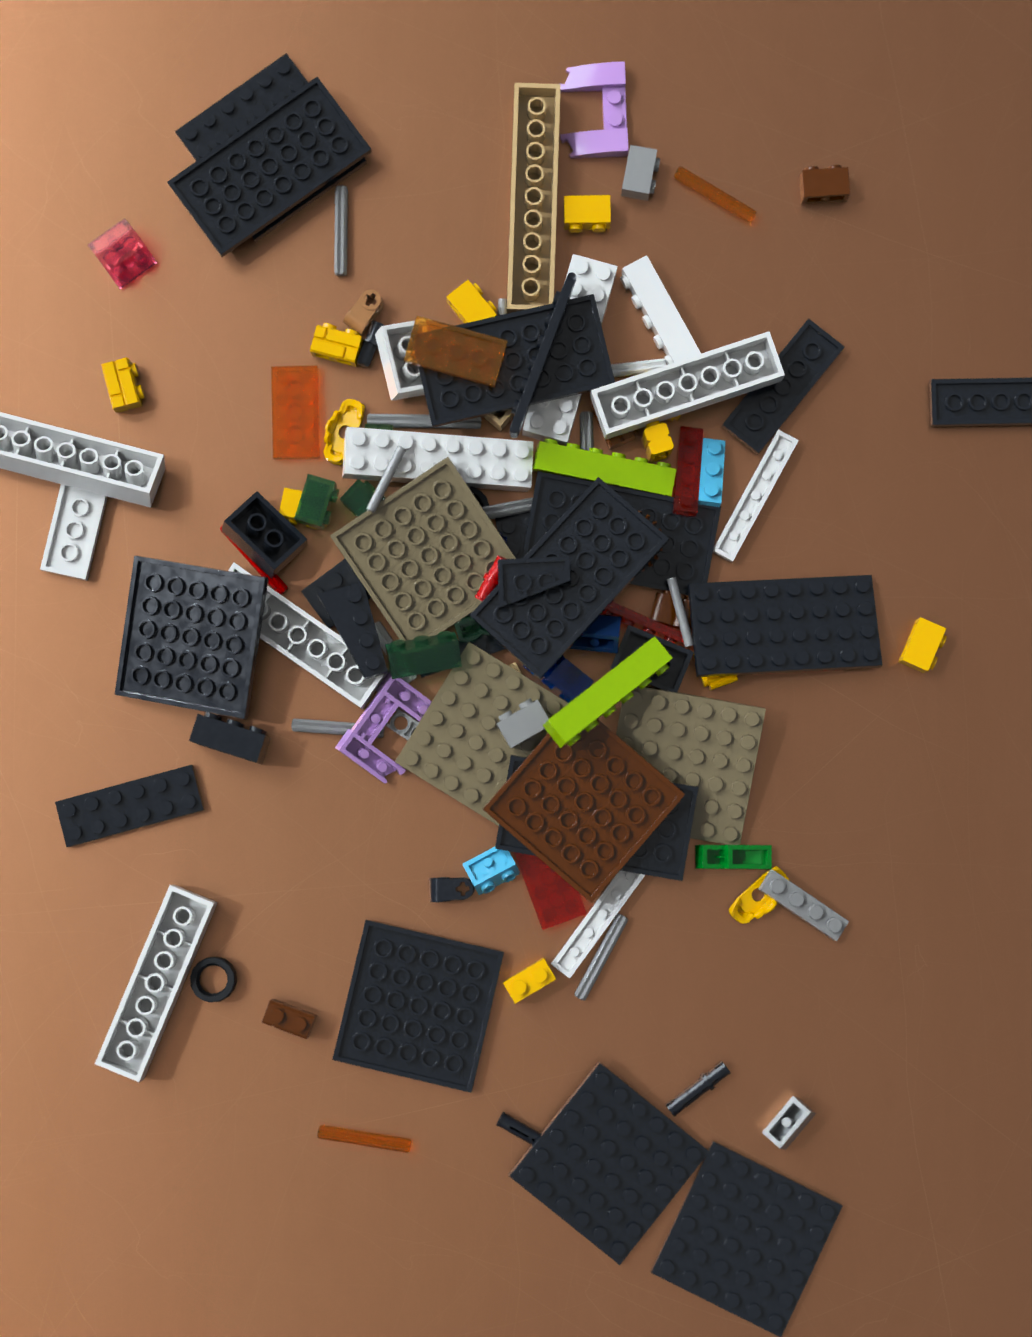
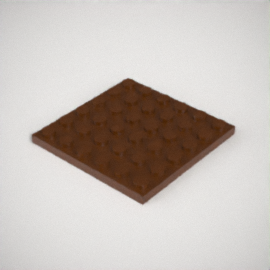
(584, 806)

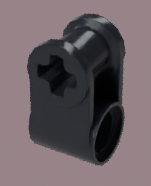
(445, 889)

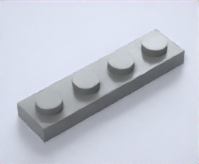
(803, 905)

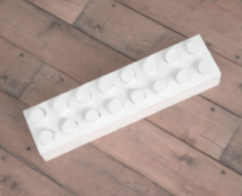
(687, 385)
(556, 417)
(79, 460)
(479, 460)
(313, 647)
(156, 983)

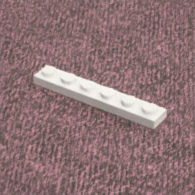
(755, 495)
(596, 922)

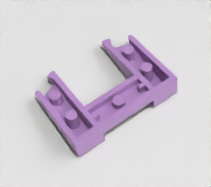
(609, 79)
(357, 741)

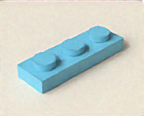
(711, 472)

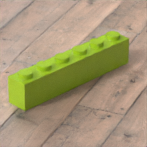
(612, 469)
(607, 692)

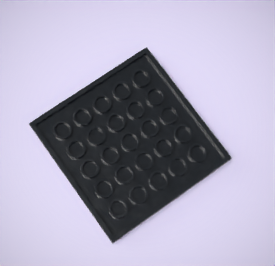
(242, 108)
(191, 636)
(418, 1006)
(608, 1163)
(746, 1239)

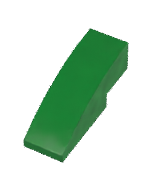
(733, 856)

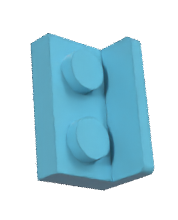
(491, 870)

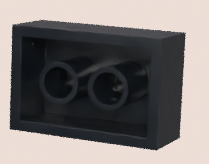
(264, 534)
(673, 676)
(230, 737)

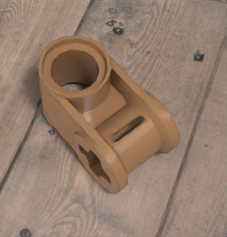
(362, 314)

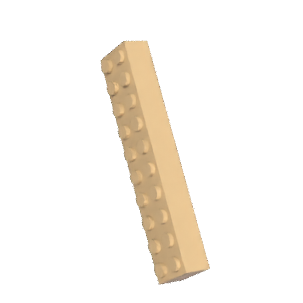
(533, 196)

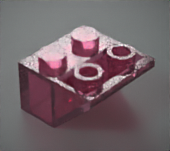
(122, 253)

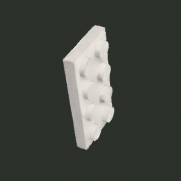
(73, 532)

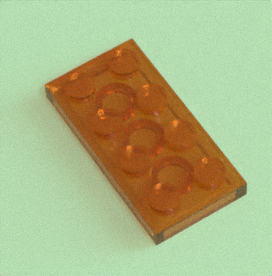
(455, 351)
(295, 412)

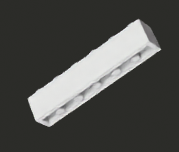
(658, 311)

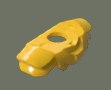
(349, 415)
(746, 908)

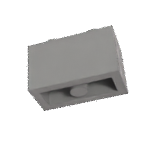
(639, 173)
(522, 723)
(789, 1123)

